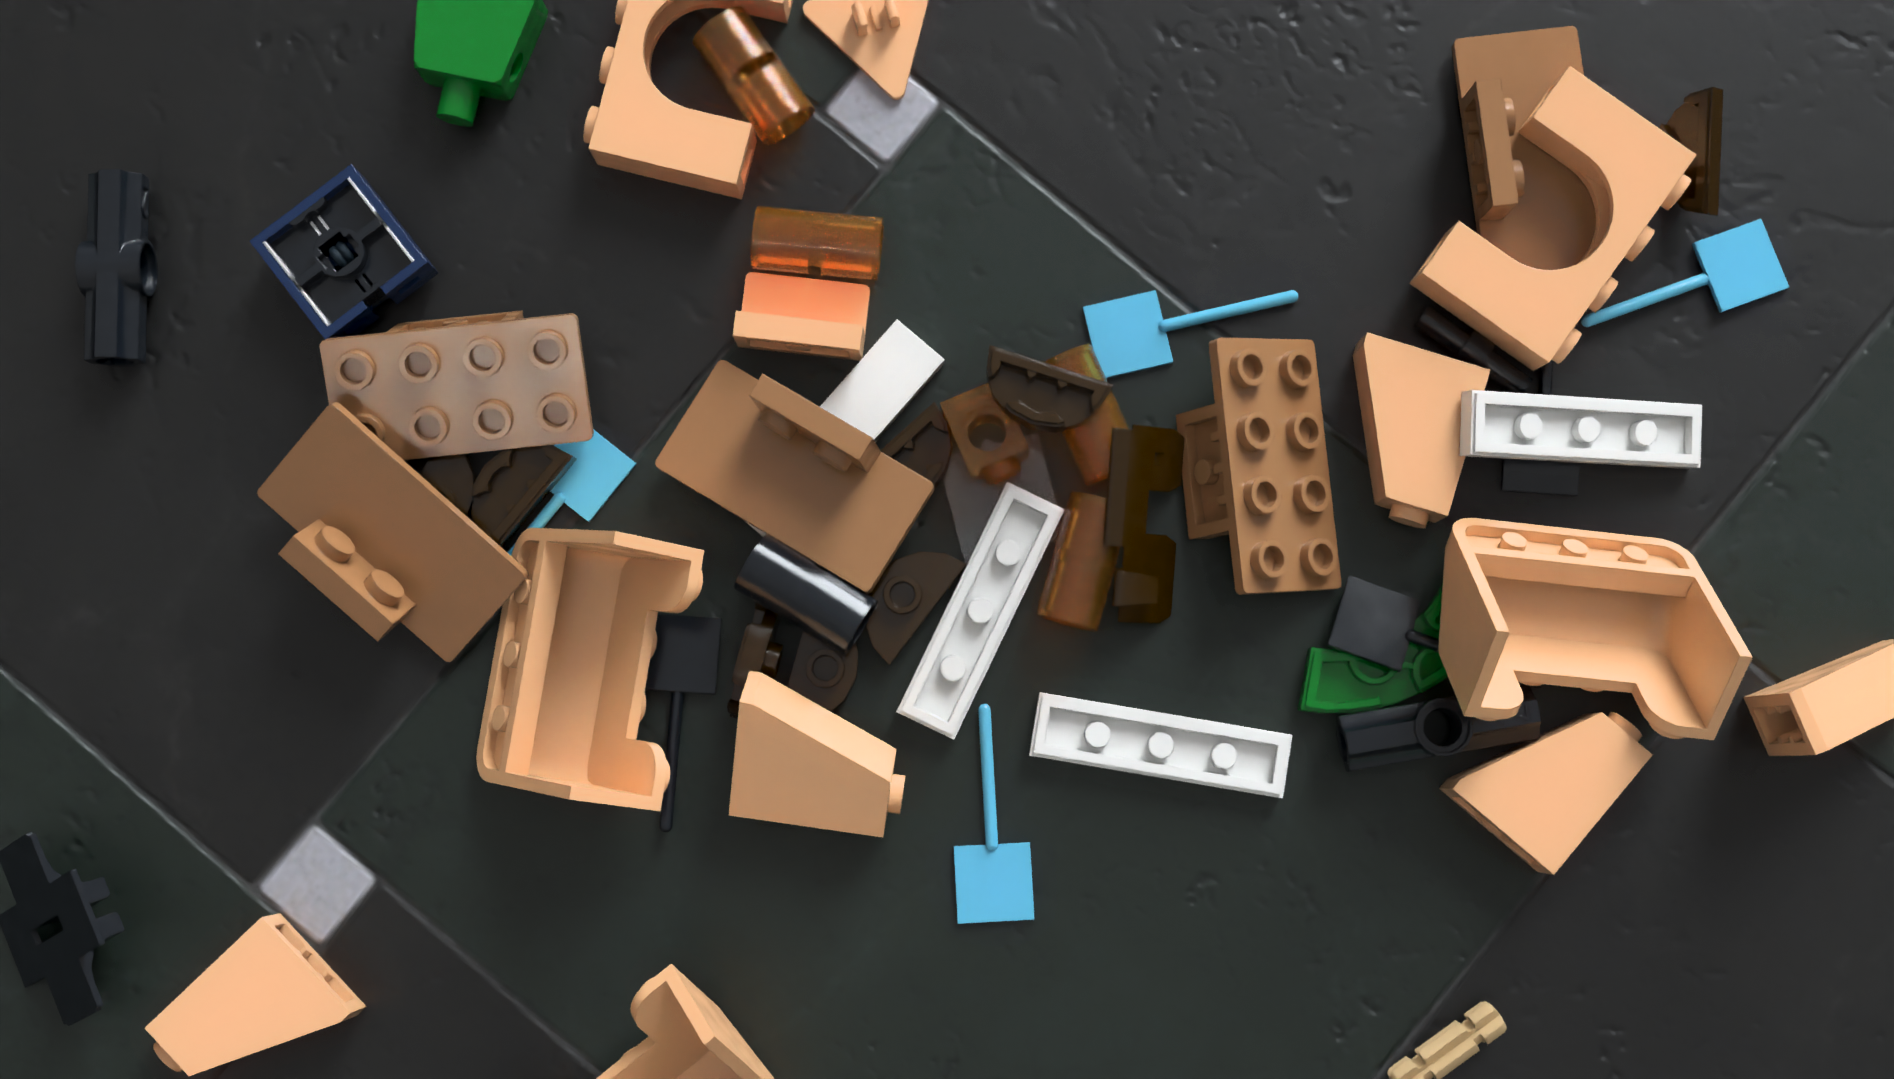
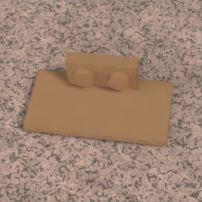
(1519, 192)
(464, 383)
(1262, 467)
(795, 474)
(386, 538)

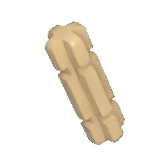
(1451, 1045)

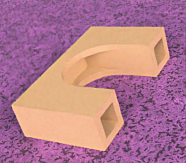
(649, 133)
(1629, 175)

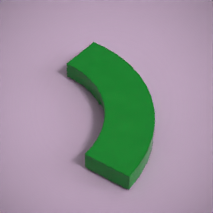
(1350, 684)

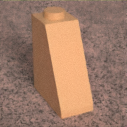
(1412, 425)
(1826, 703)
(809, 765)
(1552, 788)
(252, 999)

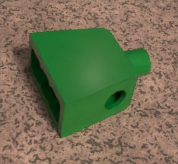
(474, 50)

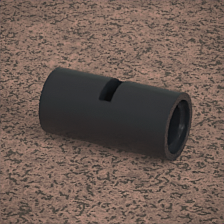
(805, 594)

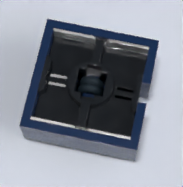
(328, 235)

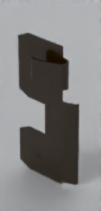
(1139, 463)

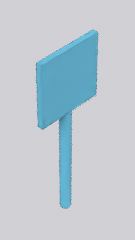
(1734, 264)
(1132, 335)
(588, 481)
(992, 877)

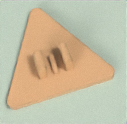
(873, 35)

